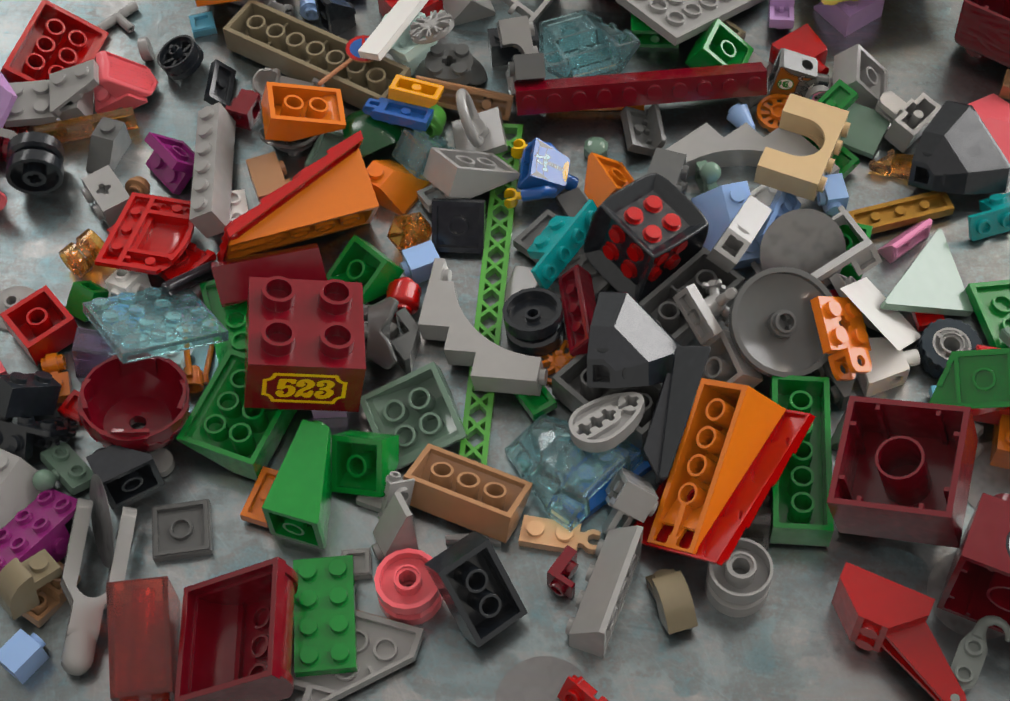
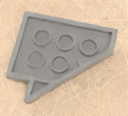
(381, 649)

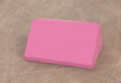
(906, 240)

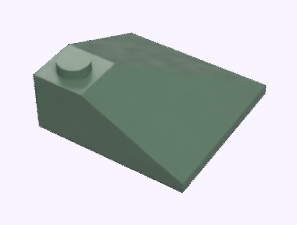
(416, 409)

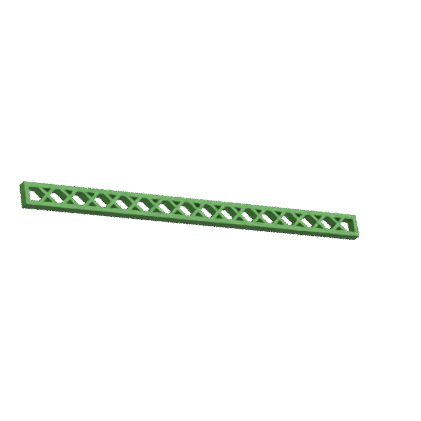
(484, 311)

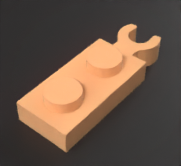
(551, 536)

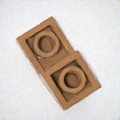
(50, 598)

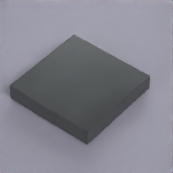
(181, 530)

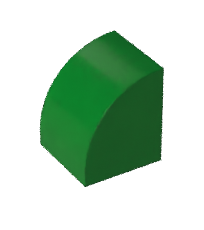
(83, 292)

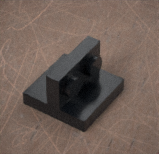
(458, 225)

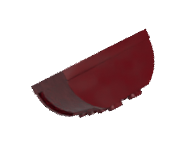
(238, 635)

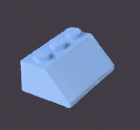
(719, 209)

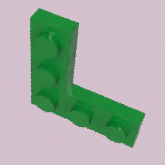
(842, 97)

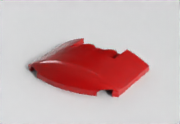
(148, 235)

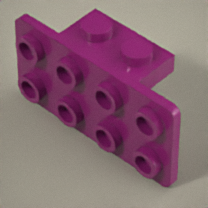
(38, 528)

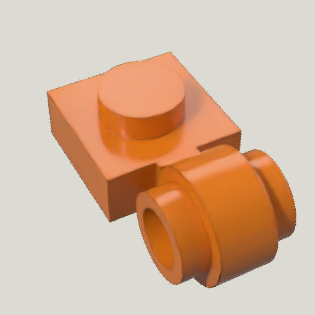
(54, 365)

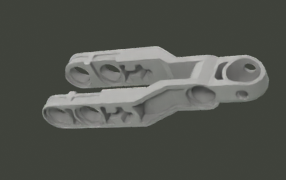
(87, 611)

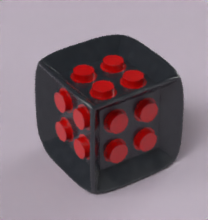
(644, 235)

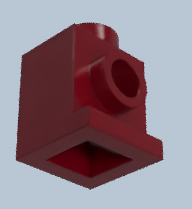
(245, 109)

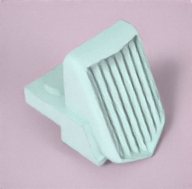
(406, 51)

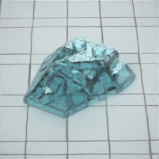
(562, 472)

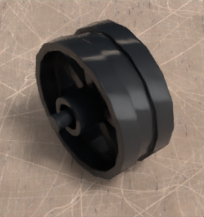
(180, 57)

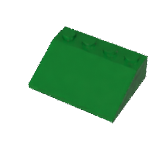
(228, 432)

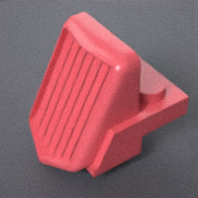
(122, 83)

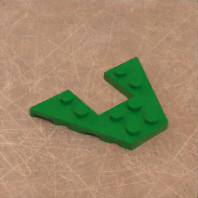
(975, 379)

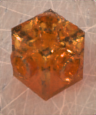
(409, 230)

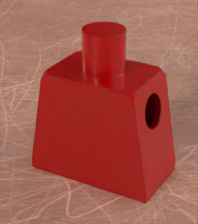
(803, 41)

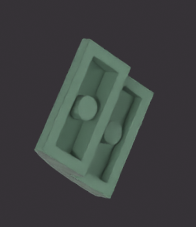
(865, 130)

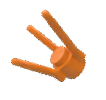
(195, 377)

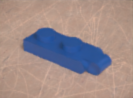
(399, 113)

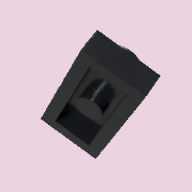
(219, 84)

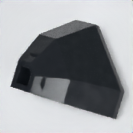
(959, 155)
(626, 345)

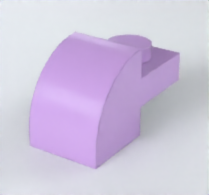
(781, 14)

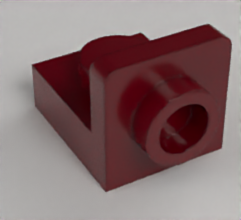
(562, 571)

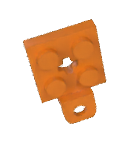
(844, 342)

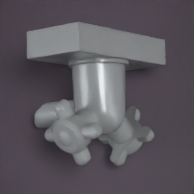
(701, 312)

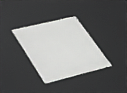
(888, 322)

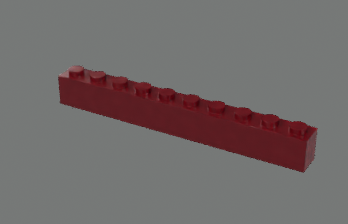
(640, 88)

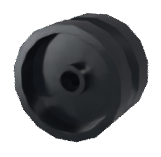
(35, 163)
(534, 322)

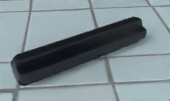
(187, 279)

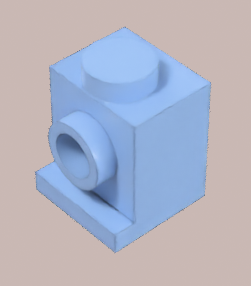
(834, 194)

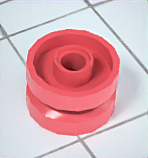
(406, 588)

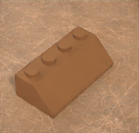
(468, 492)

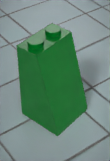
(301, 491)

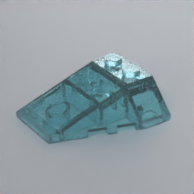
(585, 45)

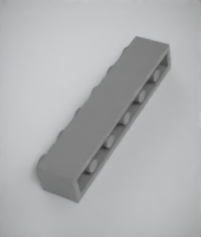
(212, 170)

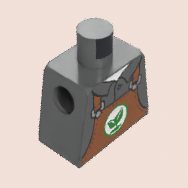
(794, 74)

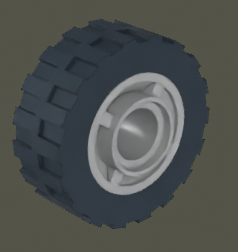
(943, 335)

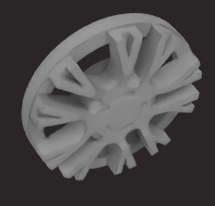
(431, 27)

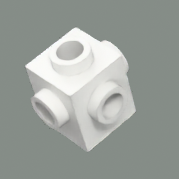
(126, 281)

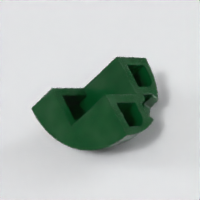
(376, 133)

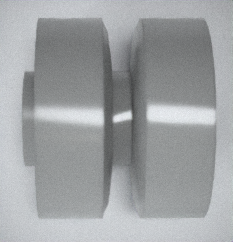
(742, 581)

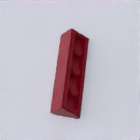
(578, 307)

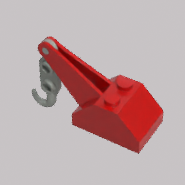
(893, 620)

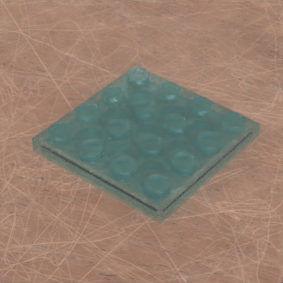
(153, 324)

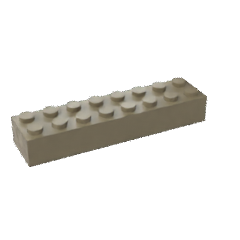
(307, 53)

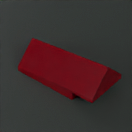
(293, 263)

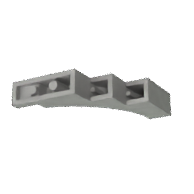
(740, 147)
(492, 366)

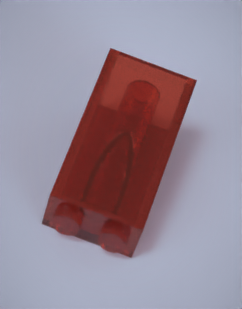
(143, 639)

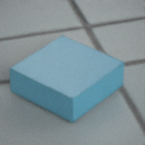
(203, 24)

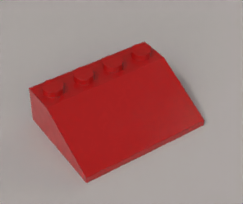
(52, 43)

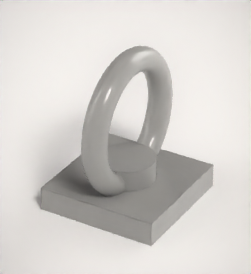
(478, 130)

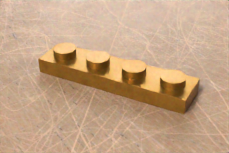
(904, 211)

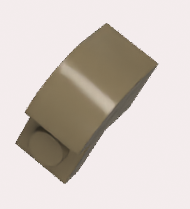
(22, 579)
(672, 600)

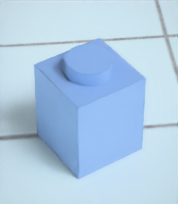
(419, 261)
(23, 655)

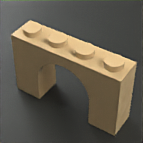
(805, 174)

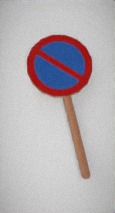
(352, 52)

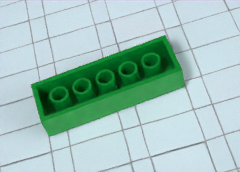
(802, 491)

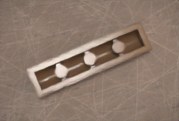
(482, 98)

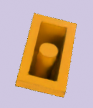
(414, 91)

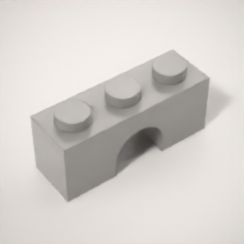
(516, 33)

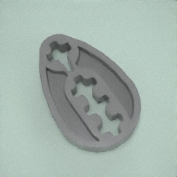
(606, 421)

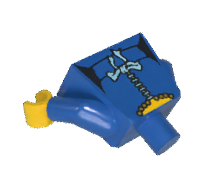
(541, 172)

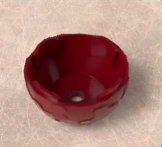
(131, 393)

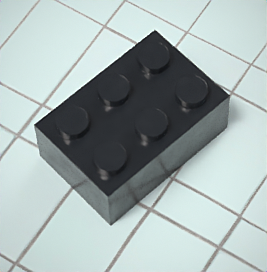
(476, 588)

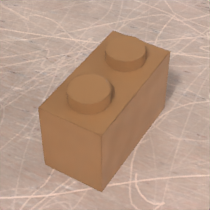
(266, 174)

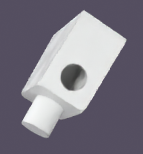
(889, 367)

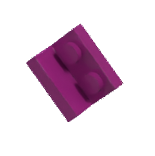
(170, 161)

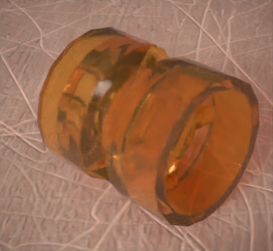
(90, 245)

